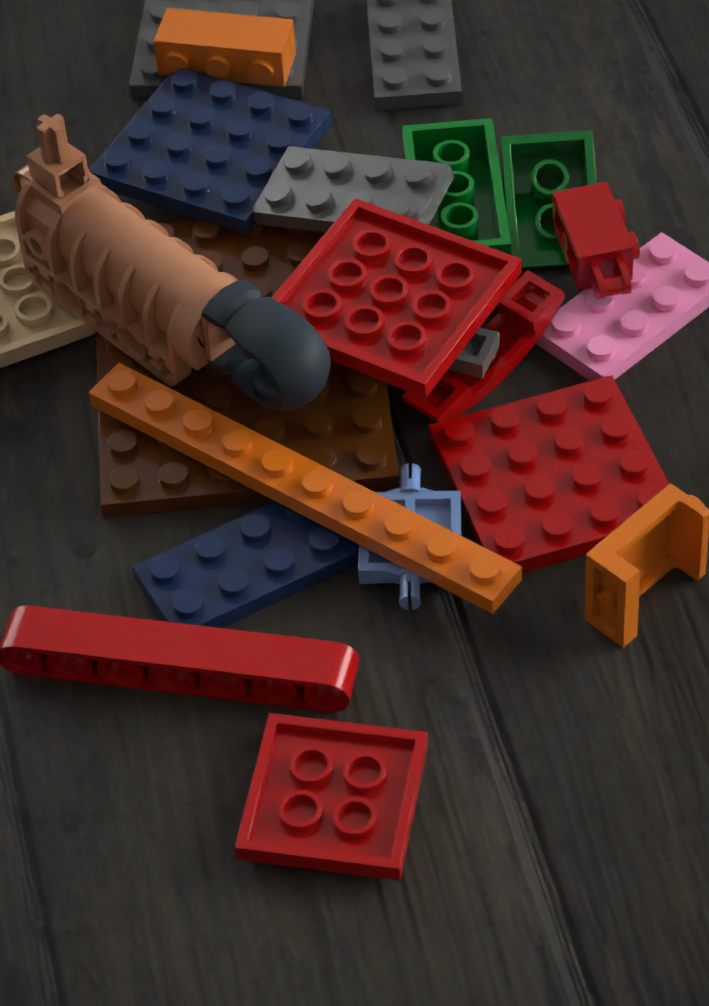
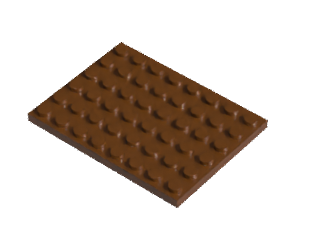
(340, 429)

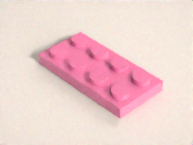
(620, 330)

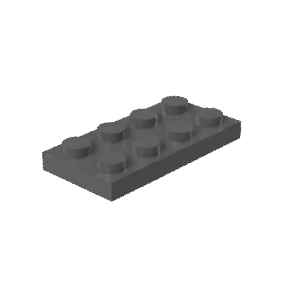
(413, 54)
(317, 185)

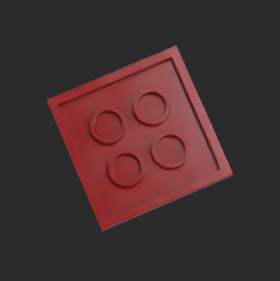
(333, 796)

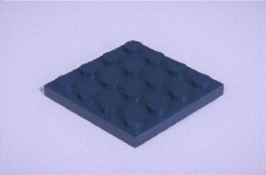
(207, 147)

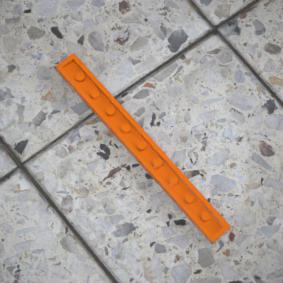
(308, 488)

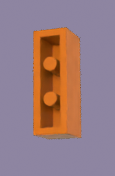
(226, 46)

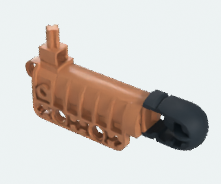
(151, 289)

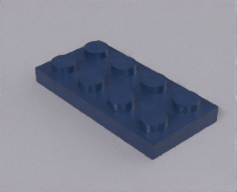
(242, 567)

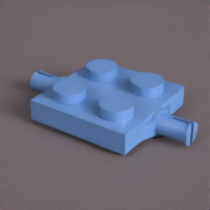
(437, 506)

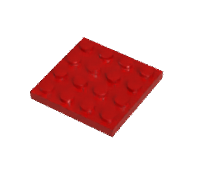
(397, 294)
(549, 471)

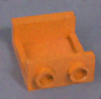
(658, 537)

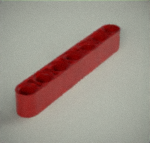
(179, 658)

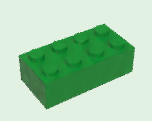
(475, 197)

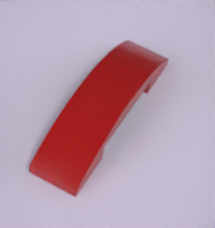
(520, 322)

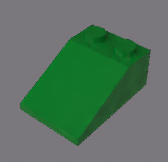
(530, 173)

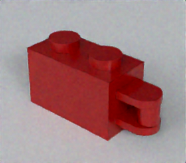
(595, 239)

